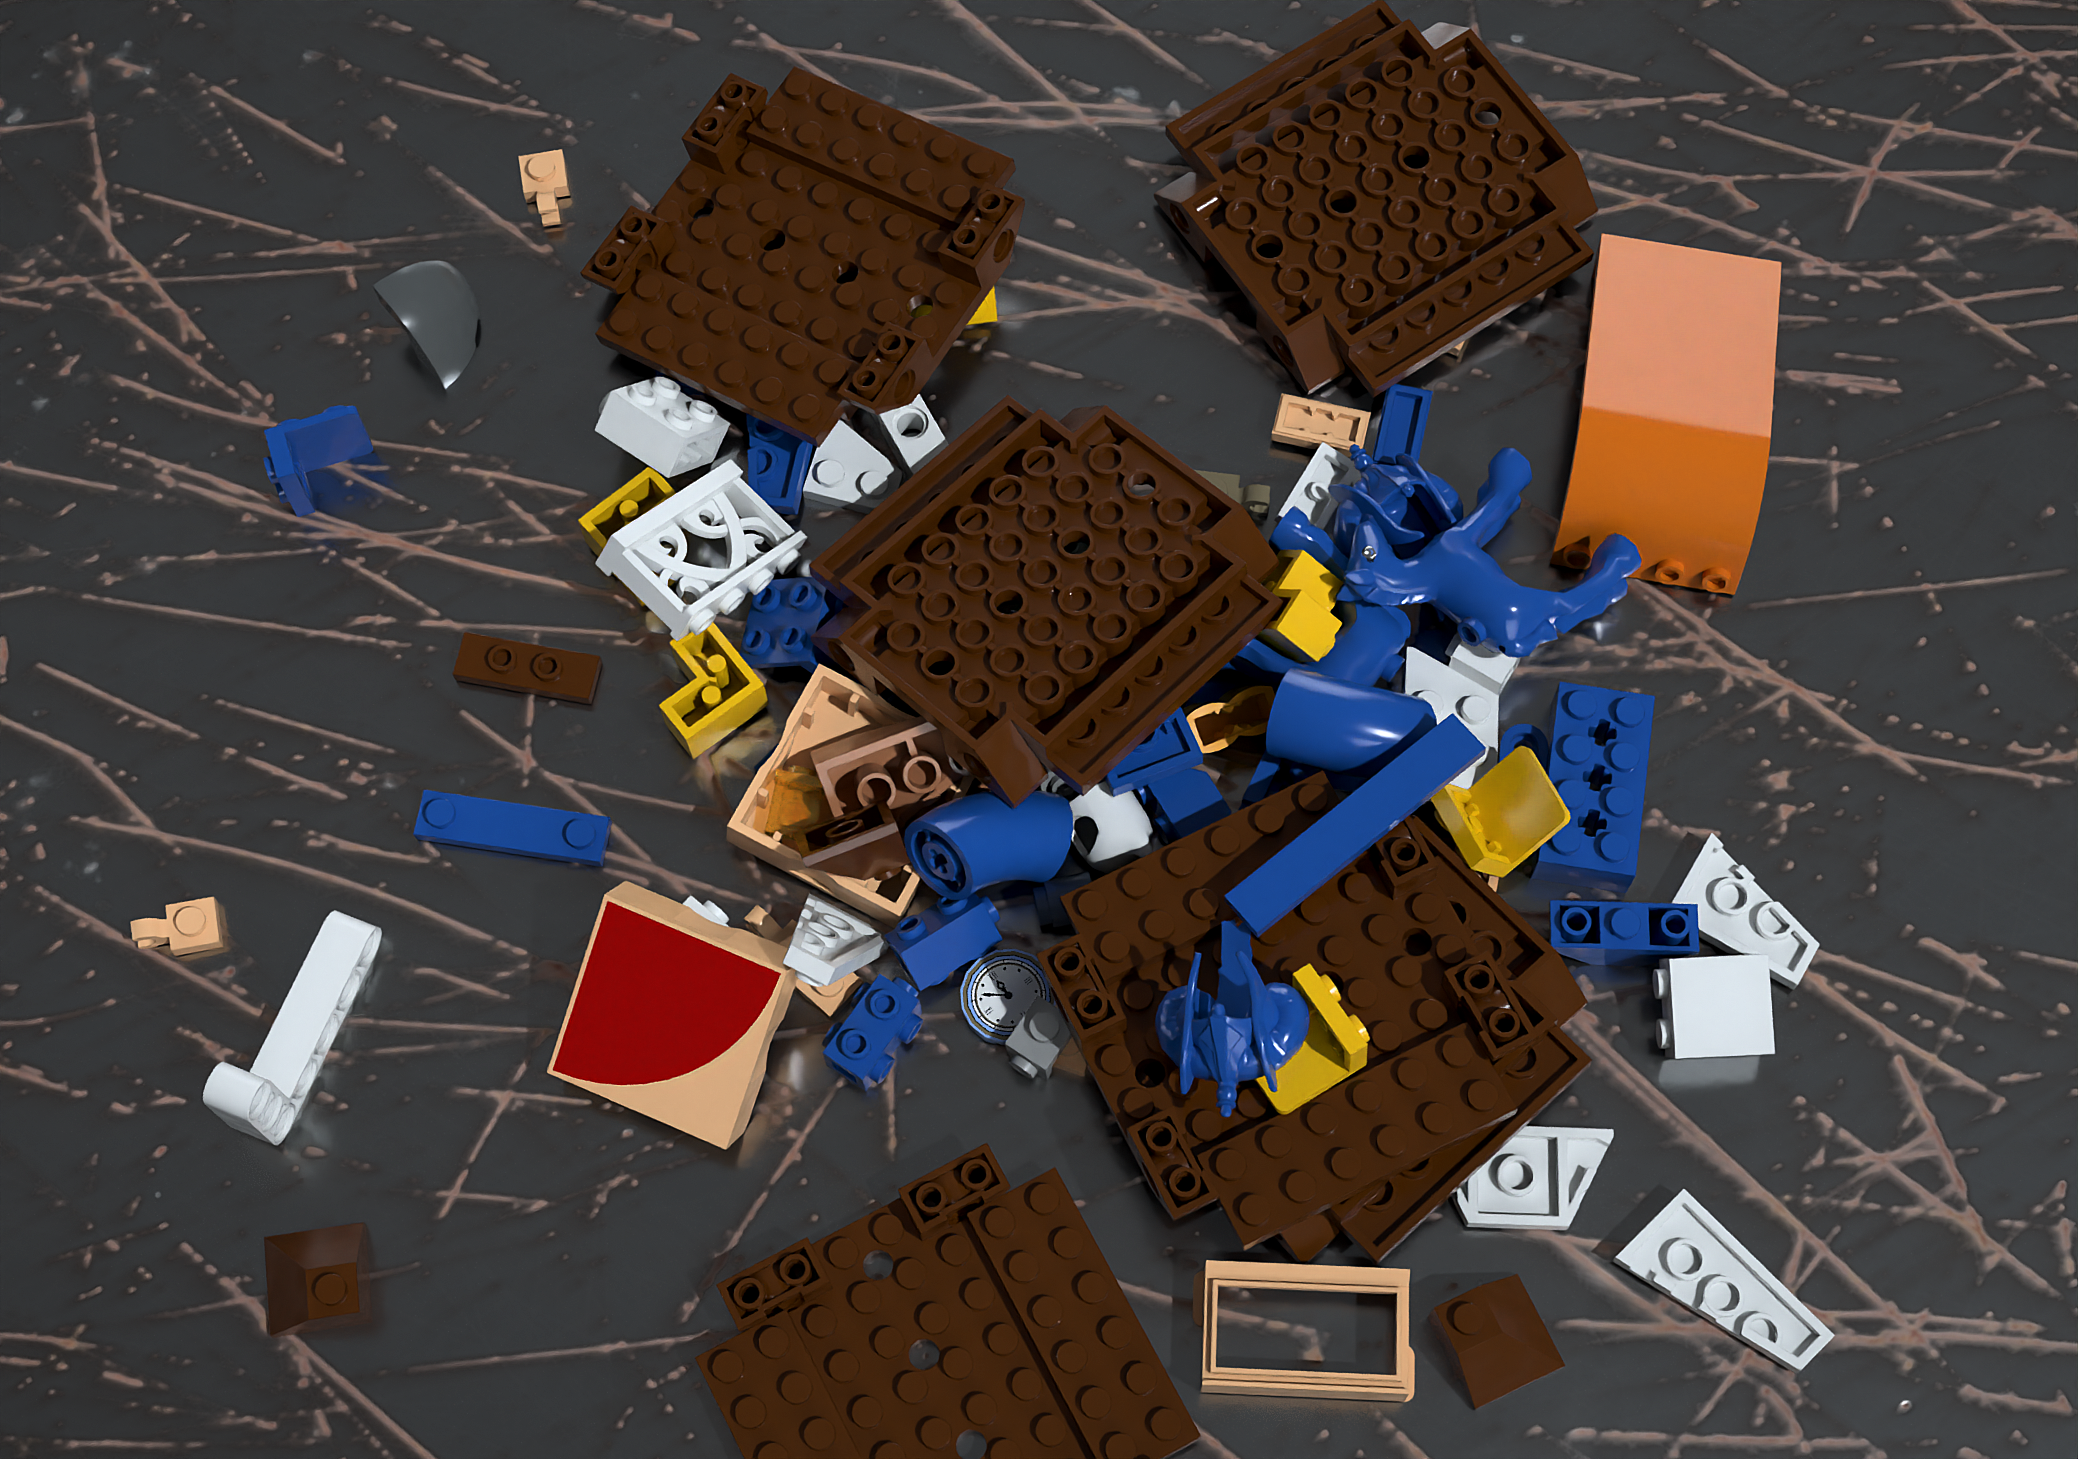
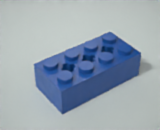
(1618, 769)

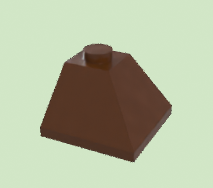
(855, 844)
(318, 1279)
(1494, 1340)

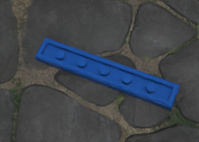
(1354, 825)

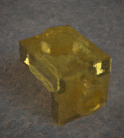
(794, 801)

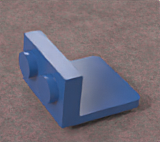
(309, 445)
(783, 622)

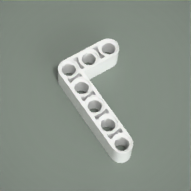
(301, 1036)

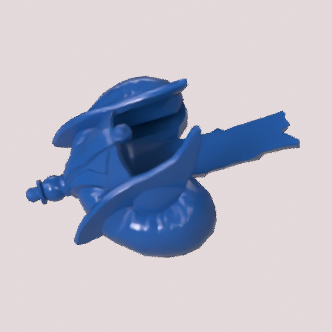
(1400, 500)
(1239, 1035)

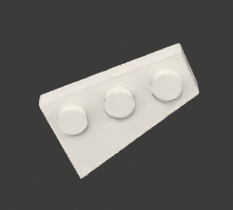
(1743, 917)

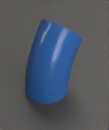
(1343, 723)
(987, 842)

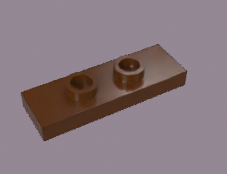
(527, 668)

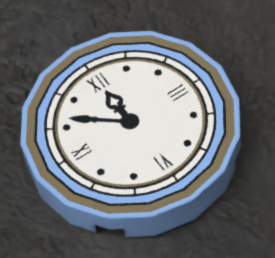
(1000, 992)

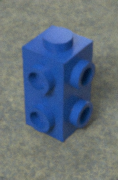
(944, 938)
(872, 1032)

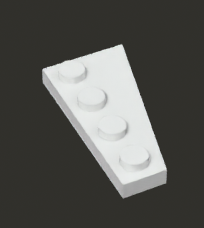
(831, 943)
(1718, 1278)

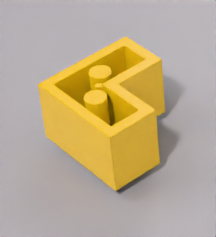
(622, 508)
(1308, 594)
(720, 693)

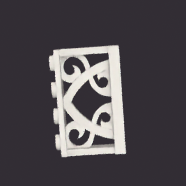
(720, 496)

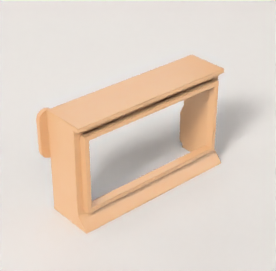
(1309, 1278)

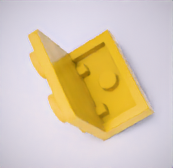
(1502, 814)
(1329, 1052)

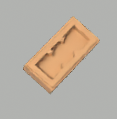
(1311, 422)

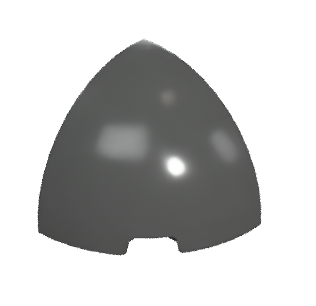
(437, 313)

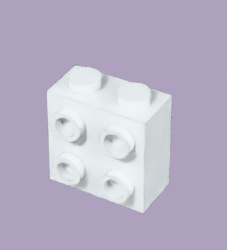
(662, 425)
(1714, 1006)

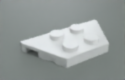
(1455, 694)
(1534, 1179)

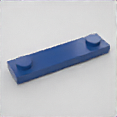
(513, 828)

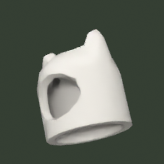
(1110, 828)

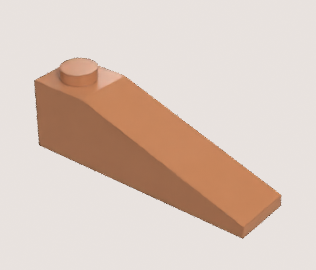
(891, 762)

